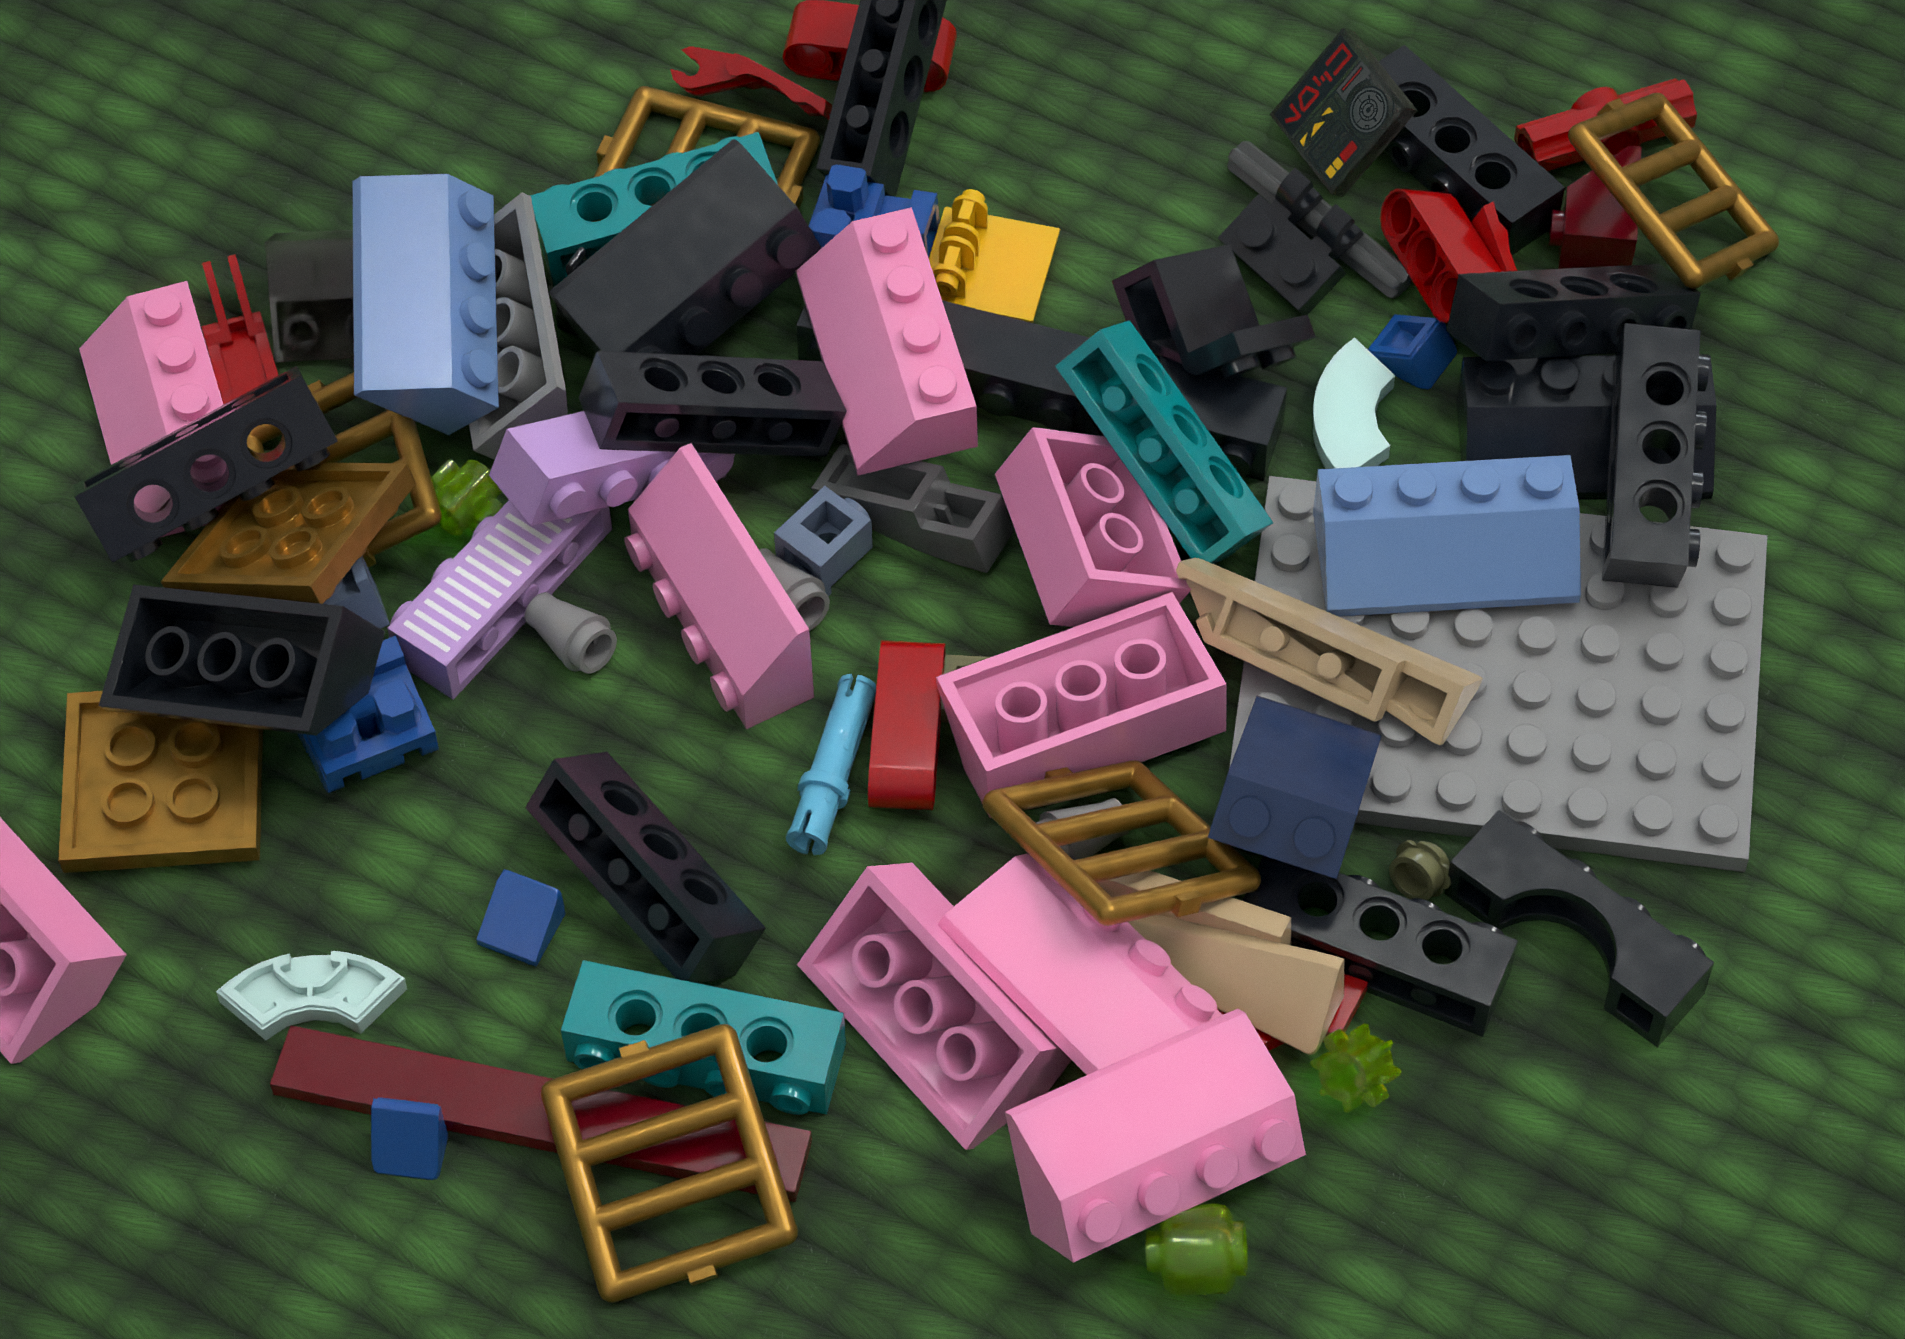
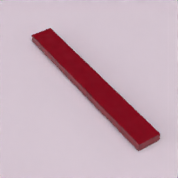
(507, 1104)

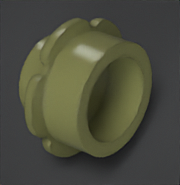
(1420, 870)

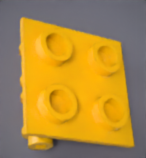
(991, 259)

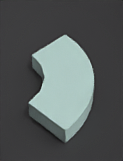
(1347, 407)
(310, 988)

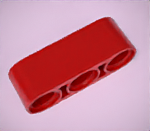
(821, 38)
(1434, 244)
(906, 726)

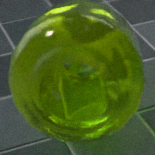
(1199, 1251)

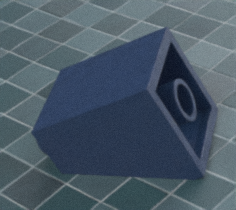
(1295, 786)

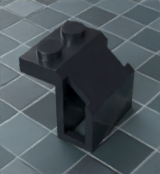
(1202, 315)

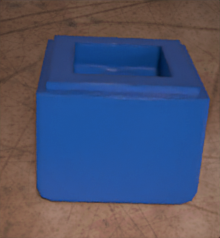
(1415, 349)
(521, 917)
(407, 1138)

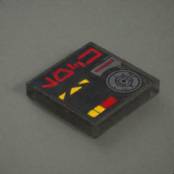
(1343, 112)

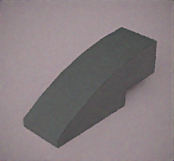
(924, 509)

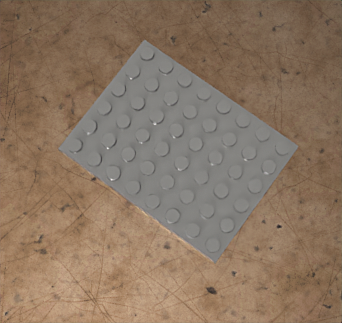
(1593, 718)

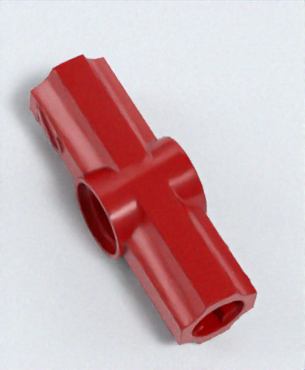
(1548, 139)

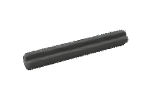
(1364, 256)

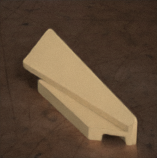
(1327, 652)
(1246, 963)

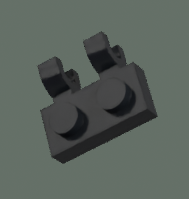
(1284, 256)

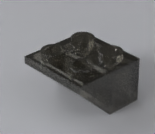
(311, 295)

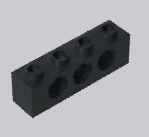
(881, 88)
(1464, 154)
(1565, 309)
(712, 403)
(110, 493)
(1634, 546)
(645, 868)
(1396, 967)

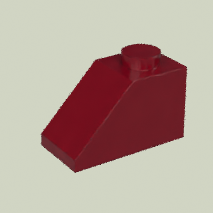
(1593, 224)

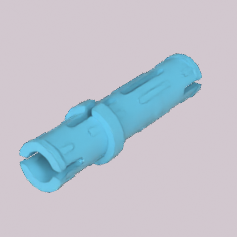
(825, 785)

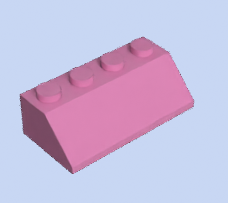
(888, 344)
(152, 378)
(720, 591)
(1086, 698)
(50, 953)
(1082, 982)
(929, 1004)
(1153, 1136)

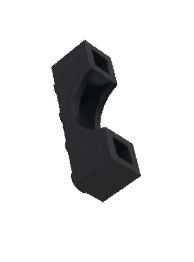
(1516, 877)

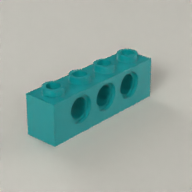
(617, 197)
(1163, 443)
(615, 998)

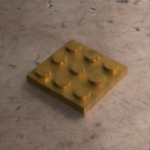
(296, 534)
(156, 790)

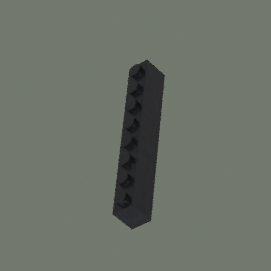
(1016, 375)

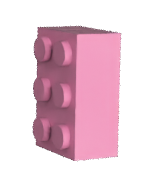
(1086, 527)

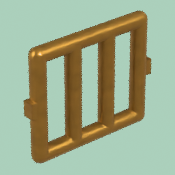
(695, 114)
(1662, 228)
(410, 451)
(1082, 875)
(579, 1155)

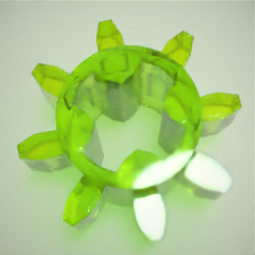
(465, 495)
(1370, 1056)

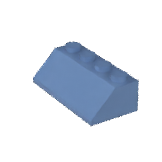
(425, 298)
(1448, 535)

